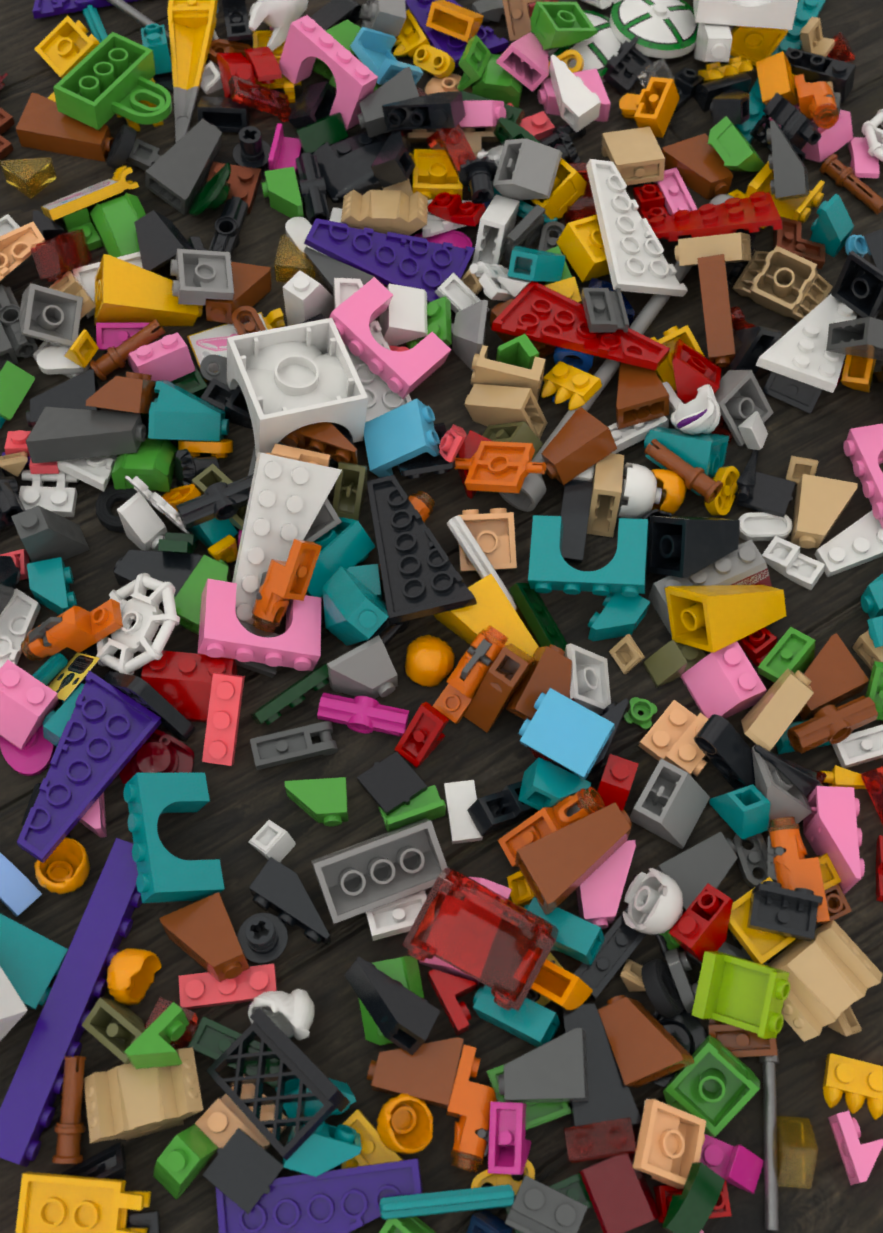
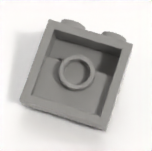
(201, 276)

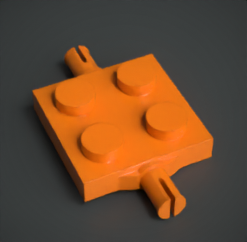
(500, 466)

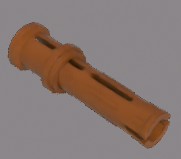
(845, 177)
(117, 356)
(693, 477)
(70, 1124)

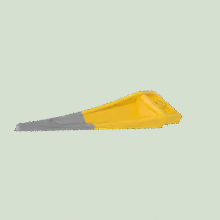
(190, 39)

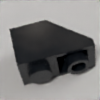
(732, 104)

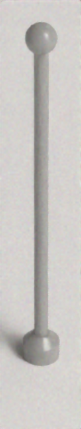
(533, 485)

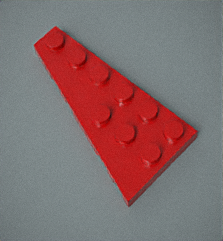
(720, 219)
(562, 322)

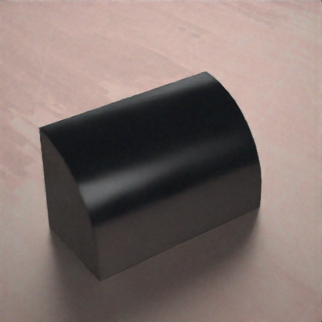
(707, 91)
(313, 104)
(224, 113)

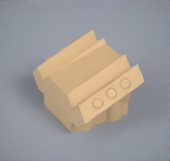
(385, 211)
(783, 283)
(823, 979)
(141, 1101)

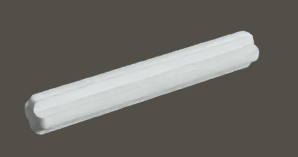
(475, 553)

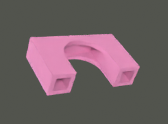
(353, 79)
(400, 370)
(865, 451)
(225, 636)

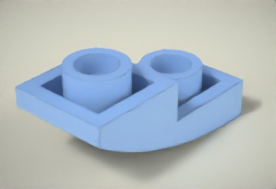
(15, 888)

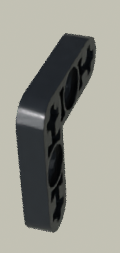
(149, 698)

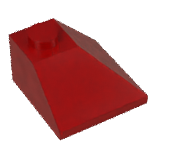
(692, 372)

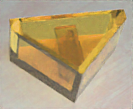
(29, 175)
(290, 261)
(796, 1152)

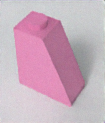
(526, 61)
(590, 79)
(482, 113)
(602, 891)

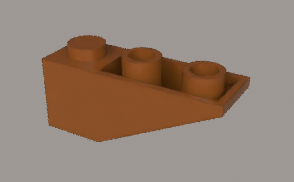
(325, 439)
(498, 686)

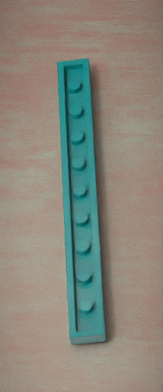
(804, 11)

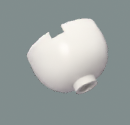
(638, 492)
(653, 903)

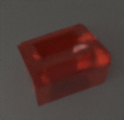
(842, 49)

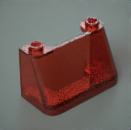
(482, 936)

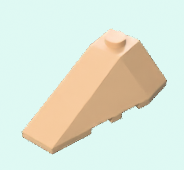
(16, 247)

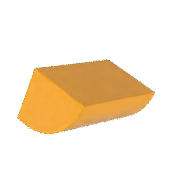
(454, 20)
(776, 76)
(858, 372)
(561, 986)

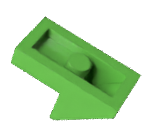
(81, 220)
(153, 1046)

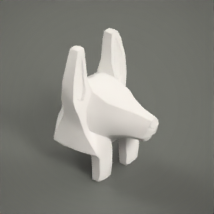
(278, 15)

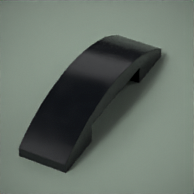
(236, 20)

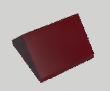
(619, 1194)

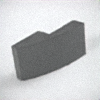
(489, 9)

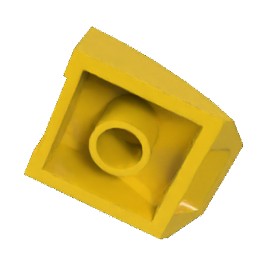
(565, 191)

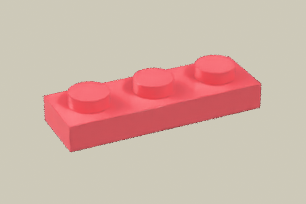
(223, 719)
(205, 990)

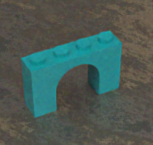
(621, 575)
(160, 873)
(533, 1021)

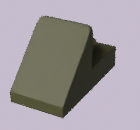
(672, 662)

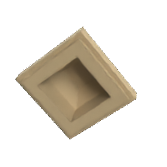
(472, 282)
(14, 462)
(800, 466)
(626, 654)
(632, 976)
(846, 1023)

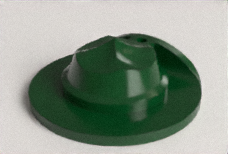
(213, 192)

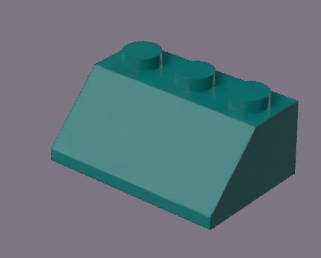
(342, 545)

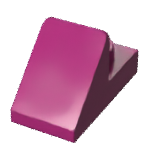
(507, 1138)
(732, 1163)

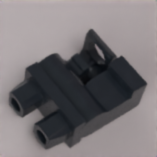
(794, 124)

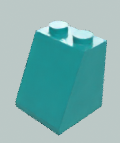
(29, 961)

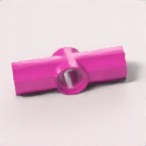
(363, 714)

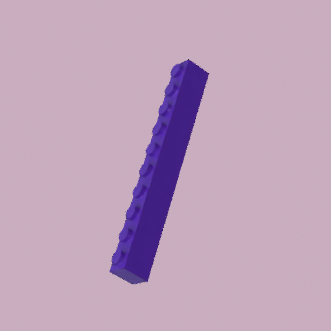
(73, 995)

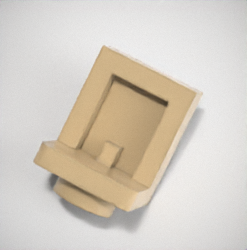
(813, 39)

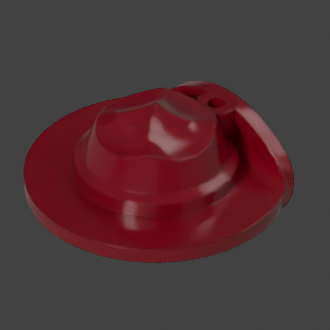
(159, 755)

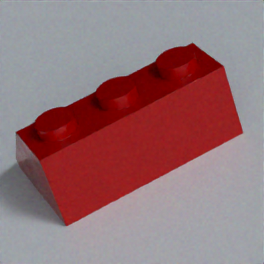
(186, 680)

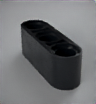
(337, 12)
(727, 751)

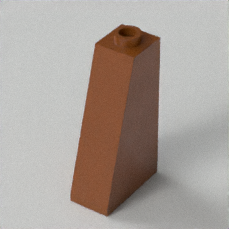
(52, 131)
(716, 309)
(571, 854)

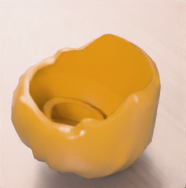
(672, 490)
(428, 660)
(64, 869)
(131, 975)
(405, 1124)

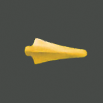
(843, 778)

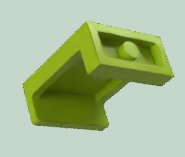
(741, 993)

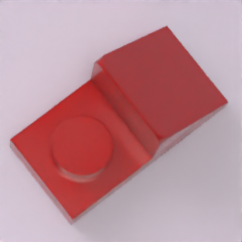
(422, 734)
(449, 989)

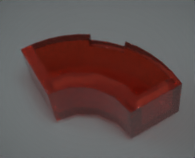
(61, 254)

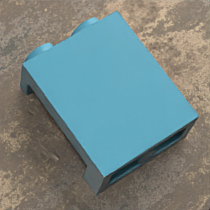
(374, 51)
(400, 437)
(566, 732)

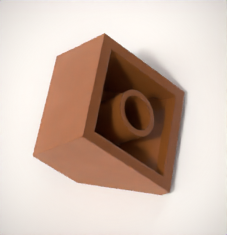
(126, 394)

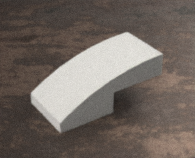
(789, 562)

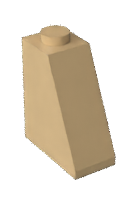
(734, 246)
(503, 405)
(606, 495)
(818, 507)
(777, 709)

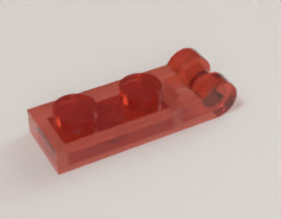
(260, 97)

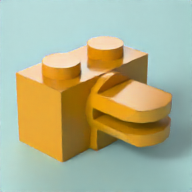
(653, 105)

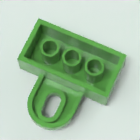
(113, 82)

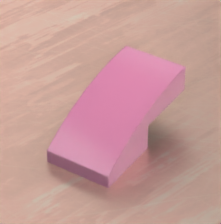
(861, 162)

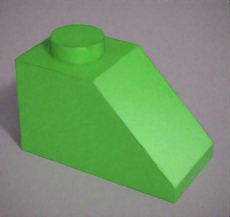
(283, 191)
(321, 799)
(183, 1160)

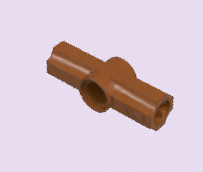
(832, 724)

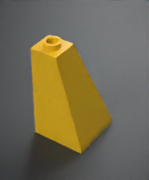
(137, 296)
(493, 610)
(721, 614)

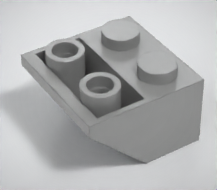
(384, 15)
(526, 170)
(670, 804)

